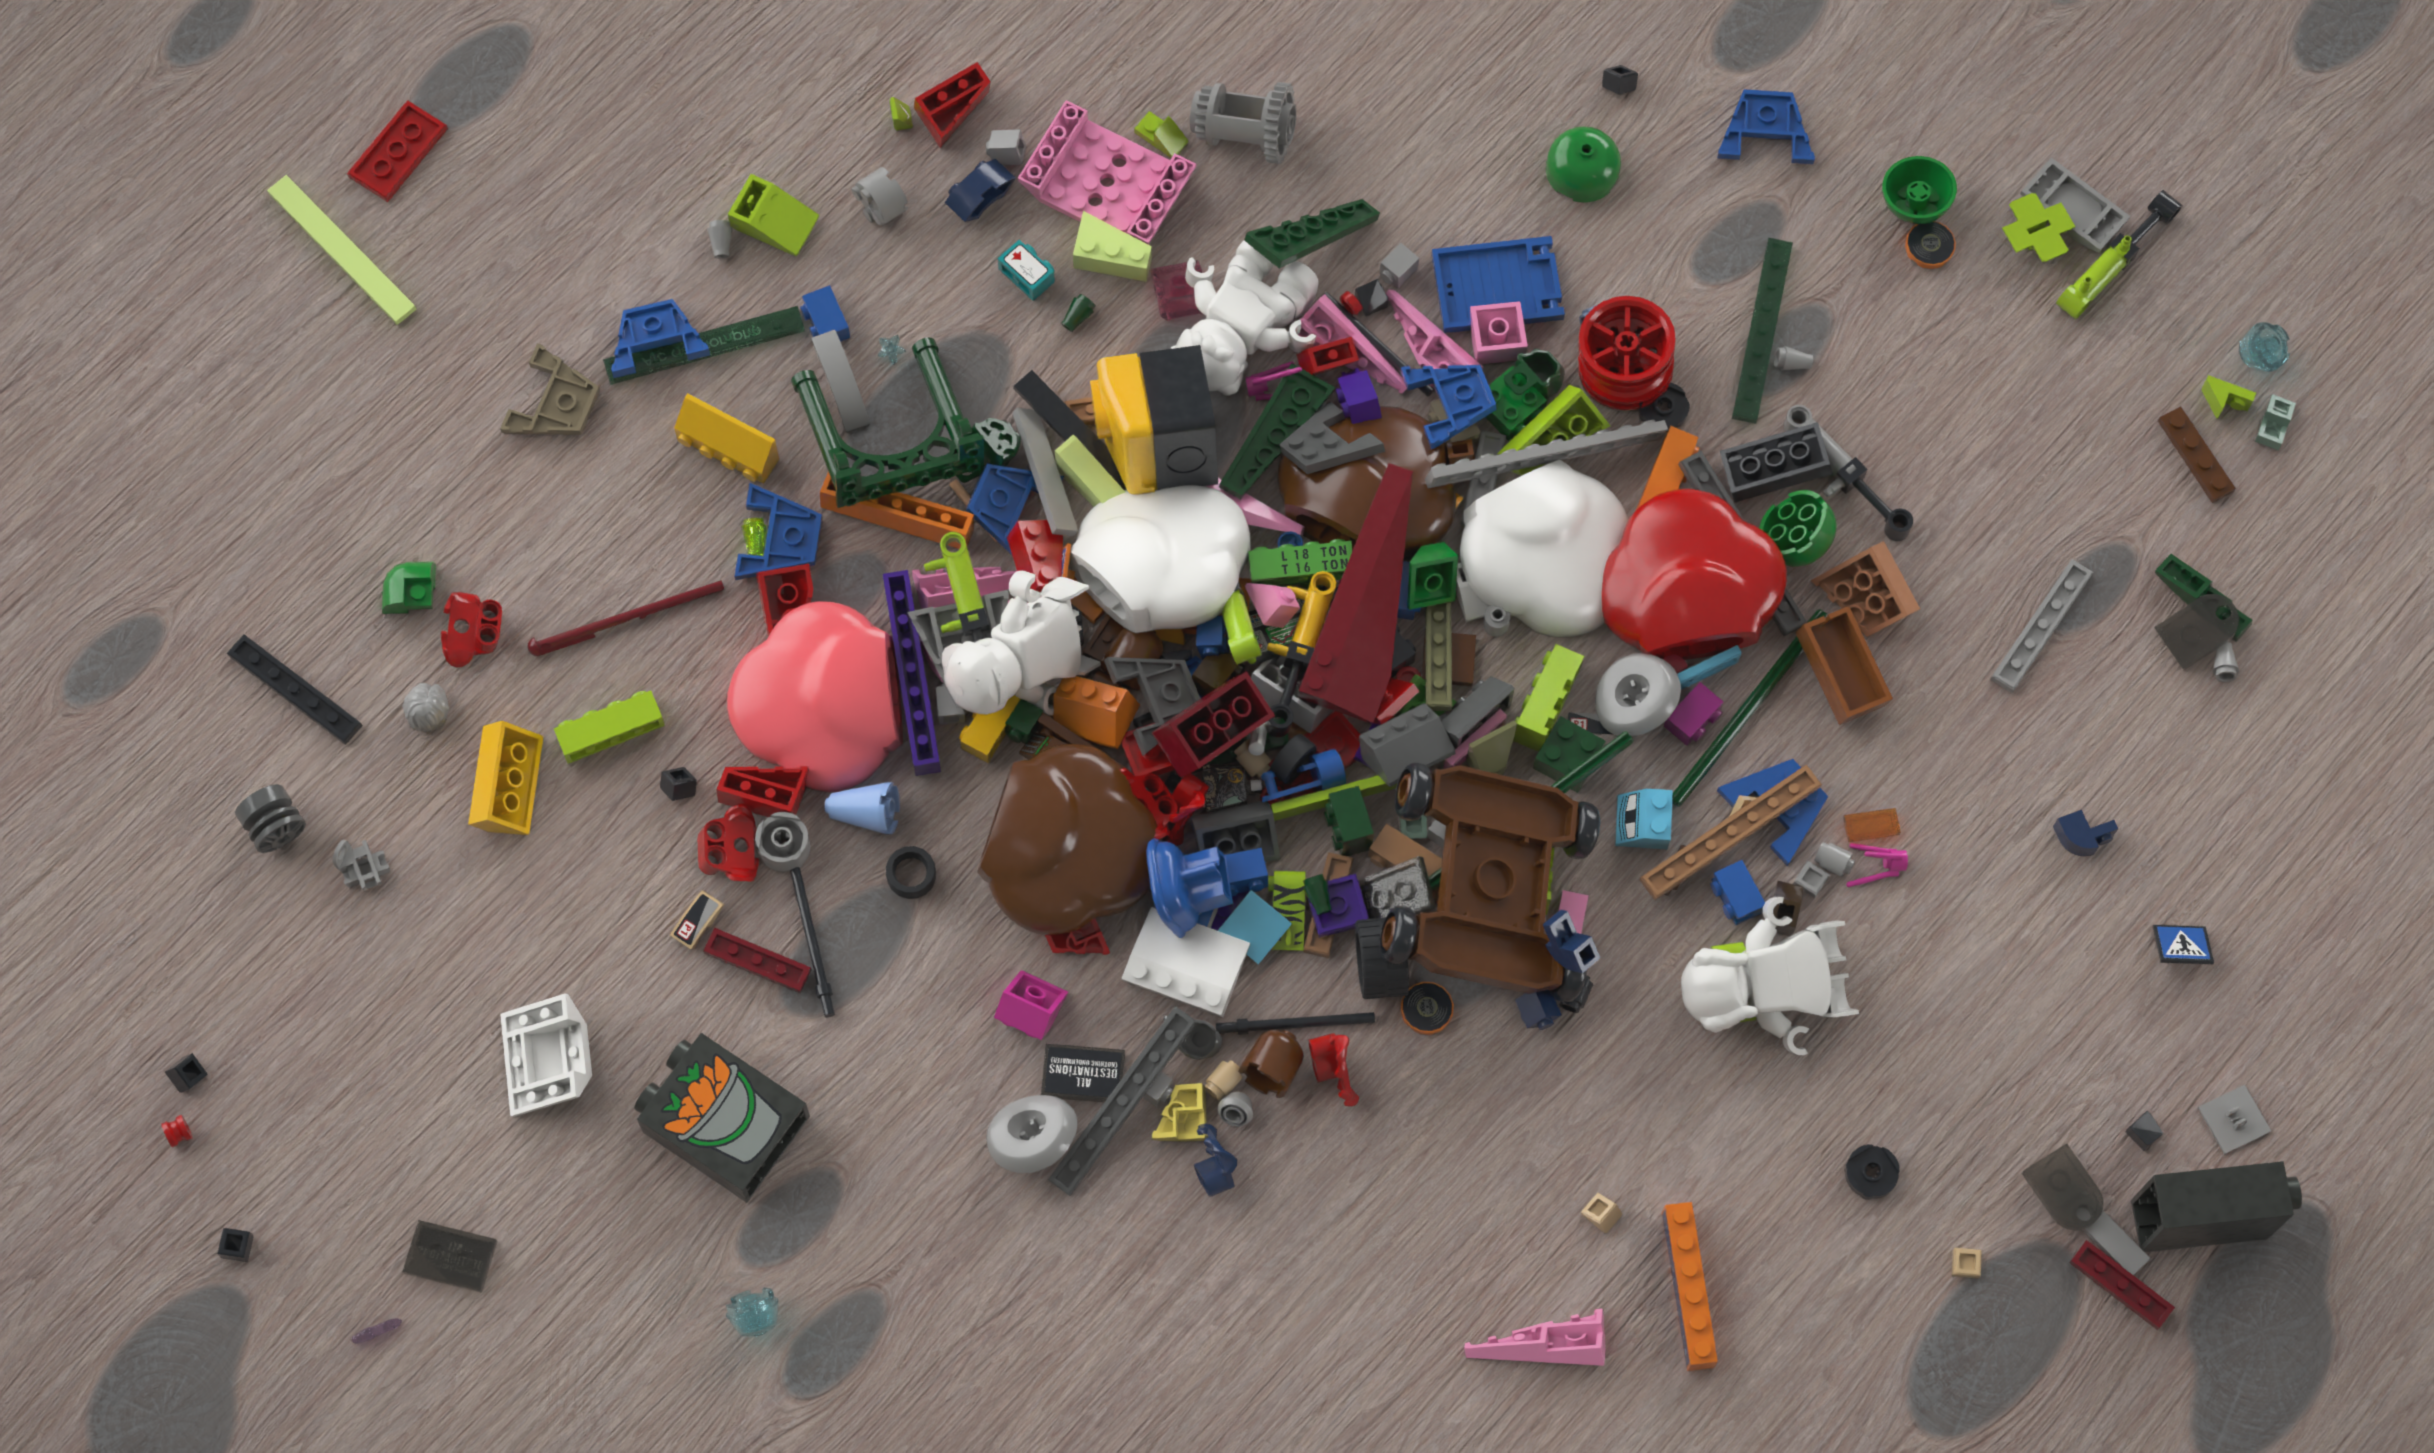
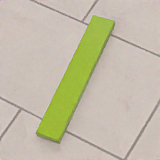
(1317, 799)

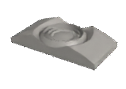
(2092, 214)

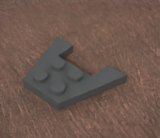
(1318, 447)
(1165, 687)

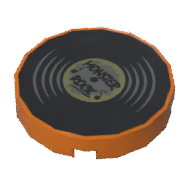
(1930, 244)
(1427, 1008)

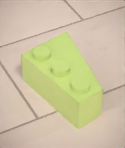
(1110, 250)

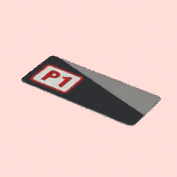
(1588, 721)

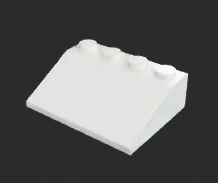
(1189, 969)

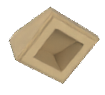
(1602, 1212)

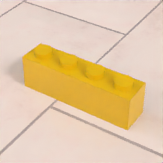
(986, 731)

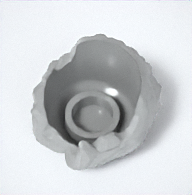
(426, 707)

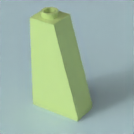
(1085, 472)

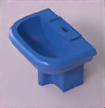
(1186, 883)

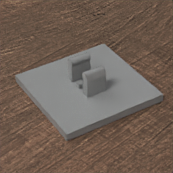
(2234, 1119)

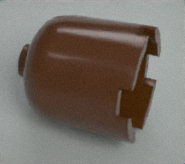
(1134, 645)
(1273, 1062)

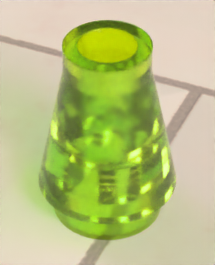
(754, 535)

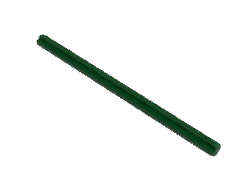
(1740, 718)
(1573, 777)

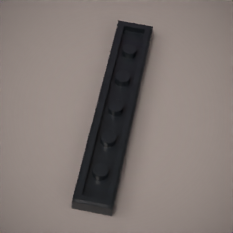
(1064, 420)
(294, 689)

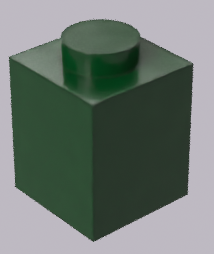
(1023, 722)

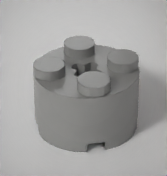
(880, 197)
(770, 835)

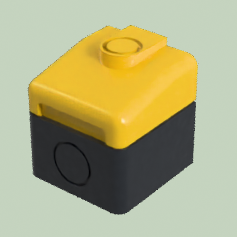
(1157, 418)

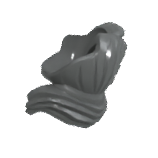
(1202, 1041)

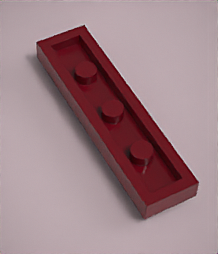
(757, 960)
(2122, 1285)

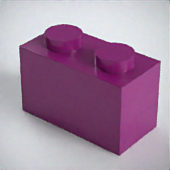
(1694, 714)

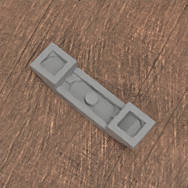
(841, 380)

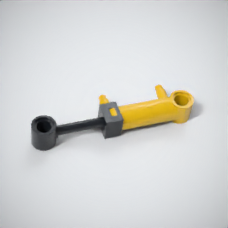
(1302, 644)

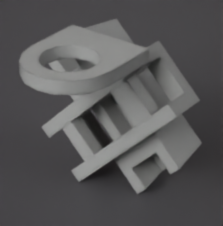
(350, 867)

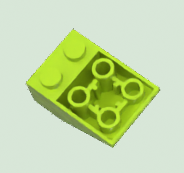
(772, 216)

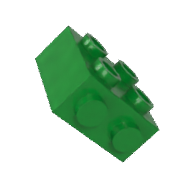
(1514, 410)

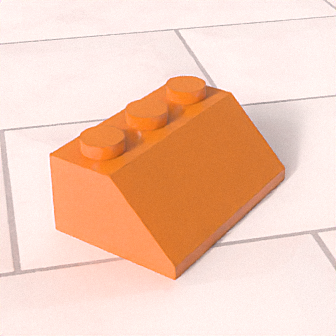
(1094, 710)

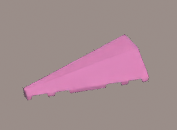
(1331, 325)
(1262, 515)
(1567, 1342)

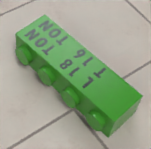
(1298, 563)

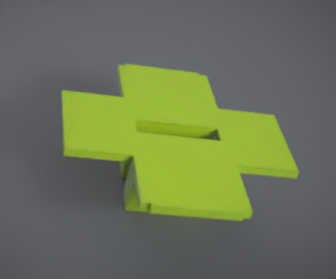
(2030, 228)

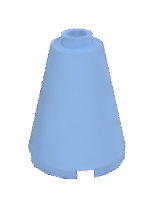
(866, 807)

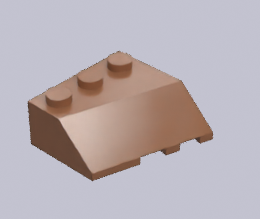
(1871, 589)

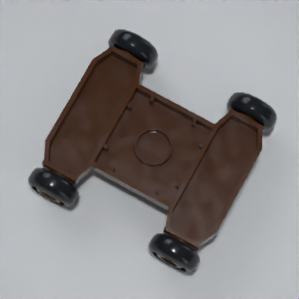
(1490, 878)

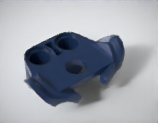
(1215, 1171)

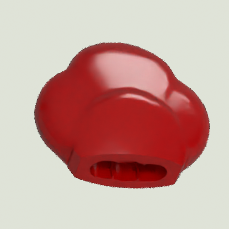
(1691, 578)

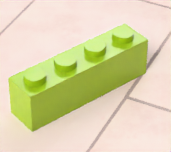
(609, 726)

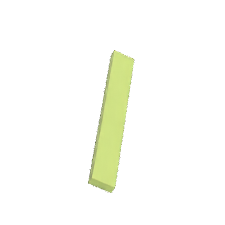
(341, 249)

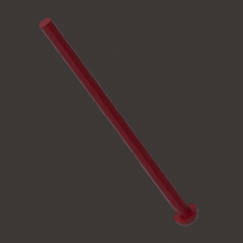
(587, 631)

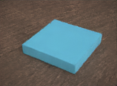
(1257, 924)

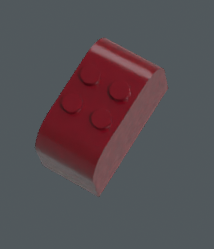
(1213, 724)

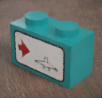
(1026, 269)

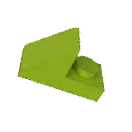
(1161, 134)
(2220, 392)

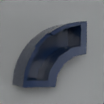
(979, 190)

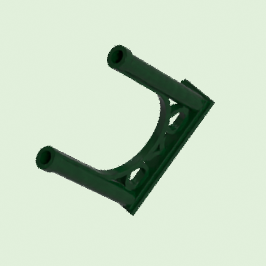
(964, 448)

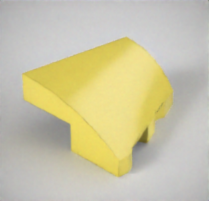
(1183, 1114)

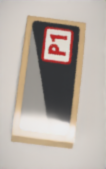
(697, 919)

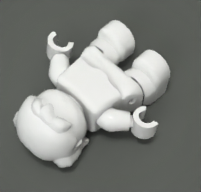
(1247, 314)
(1768, 979)

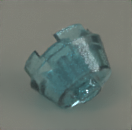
(2264, 347)
(753, 1312)

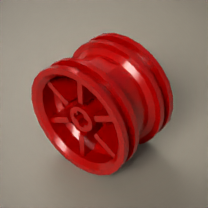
(1626, 352)

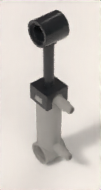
(1850, 474)

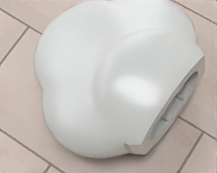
(1543, 548)
(1162, 556)

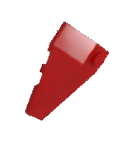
(783, 591)

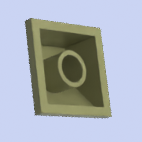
(1492, 750)

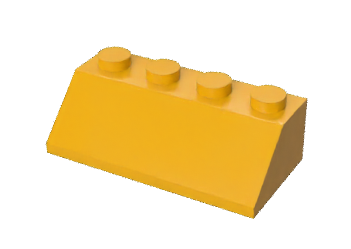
(726, 439)
(505, 779)

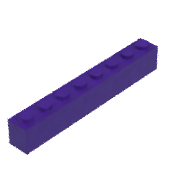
(911, 674)

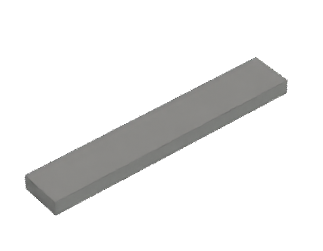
(1045, 472)
(2041, 626)

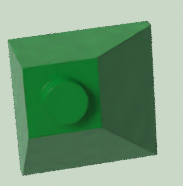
(1432, 576)

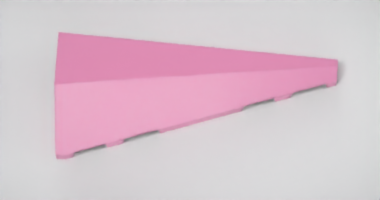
(1425, 339)
(936, 591)

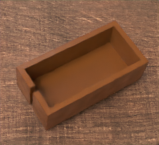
(1844, 665)

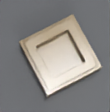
(1966, 1263)

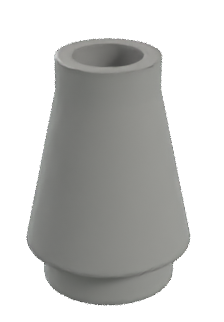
(720, 237)
(1791, 359)
(2225, 664)

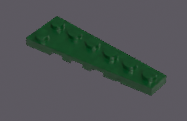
(1299, 238)
(1289, 408)

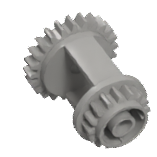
(1246, 118)

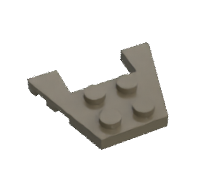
(564, 402)

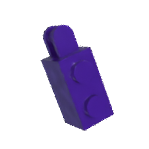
(1358, 396)

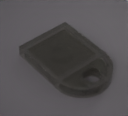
(2197, 629)
(2064, 1187)

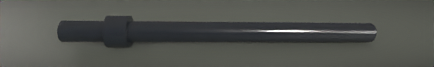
(1378, 344)
(823, 989)
(1243, 1026)

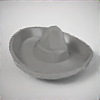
(1637, 694)
(1031, 1133)

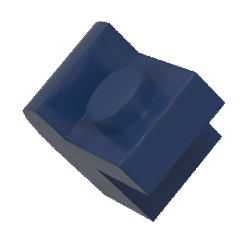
(2079, 838)
(1566, 946)

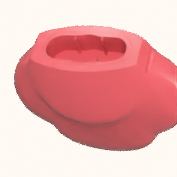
(820, 696)

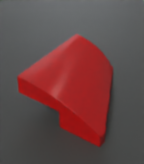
(1084, 940)

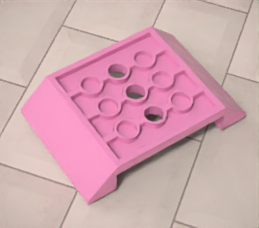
(1080, 154)

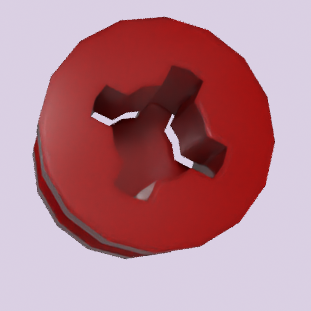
(176, 1131)

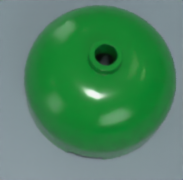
(1583, 164)
(1801, 527)

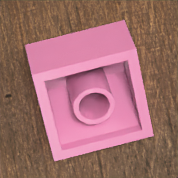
(1497, 332)

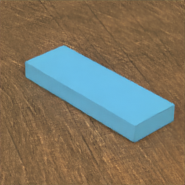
(1709, 667)

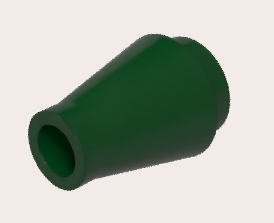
(1078, 312)
(1318, 893)

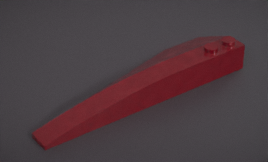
(1358, 636)

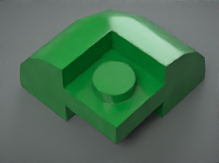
(409, 587)

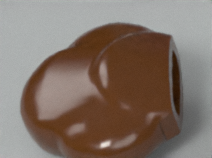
(1338, 498)
(1067, 841)

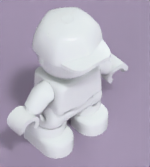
(1025, 650)

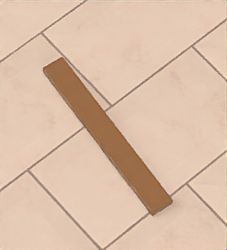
(1730, 832)

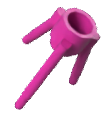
(1258, 382)
(1893, 859)

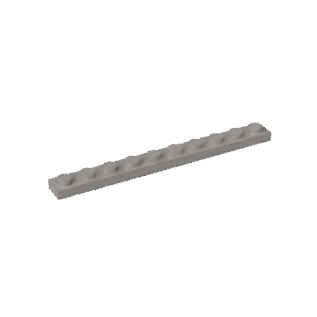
(1538, 455)

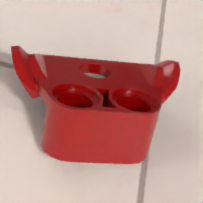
(462, 647)
(1189, 797)
(1156, 799)
(736, 824)
(1329, 1062)

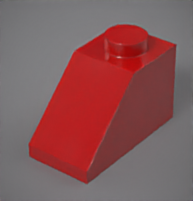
(1328, 356)

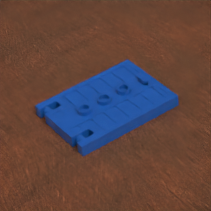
(1495, 276)

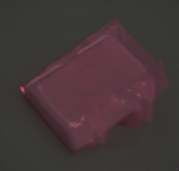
(1173, 292)

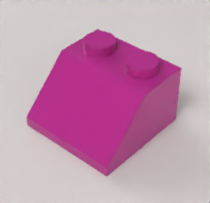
(1030, 1004)

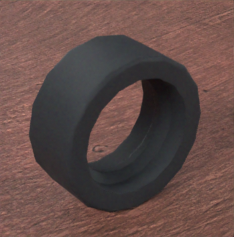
(1292, 756)
(908, 853)

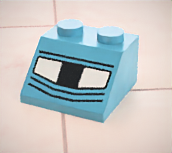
(1644, 819)

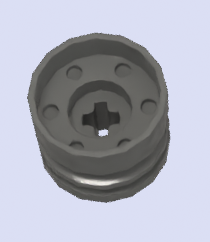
(270, 818)

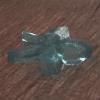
(890, 348)

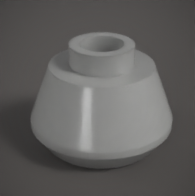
(1236, 1109)

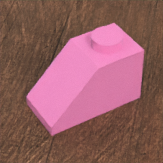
(1273, 603)

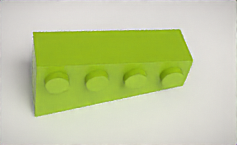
(1562, 419)
(1547, 697)

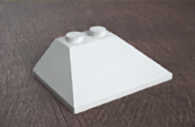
(545, 1054)

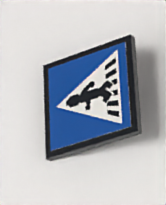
(2183, 944)

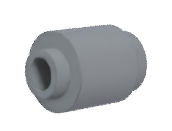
(1496, 621)
(1835, 859)

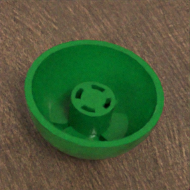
(1919, 189)

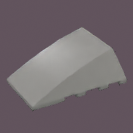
(929, 622)

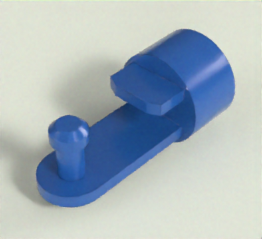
(1326, 771)

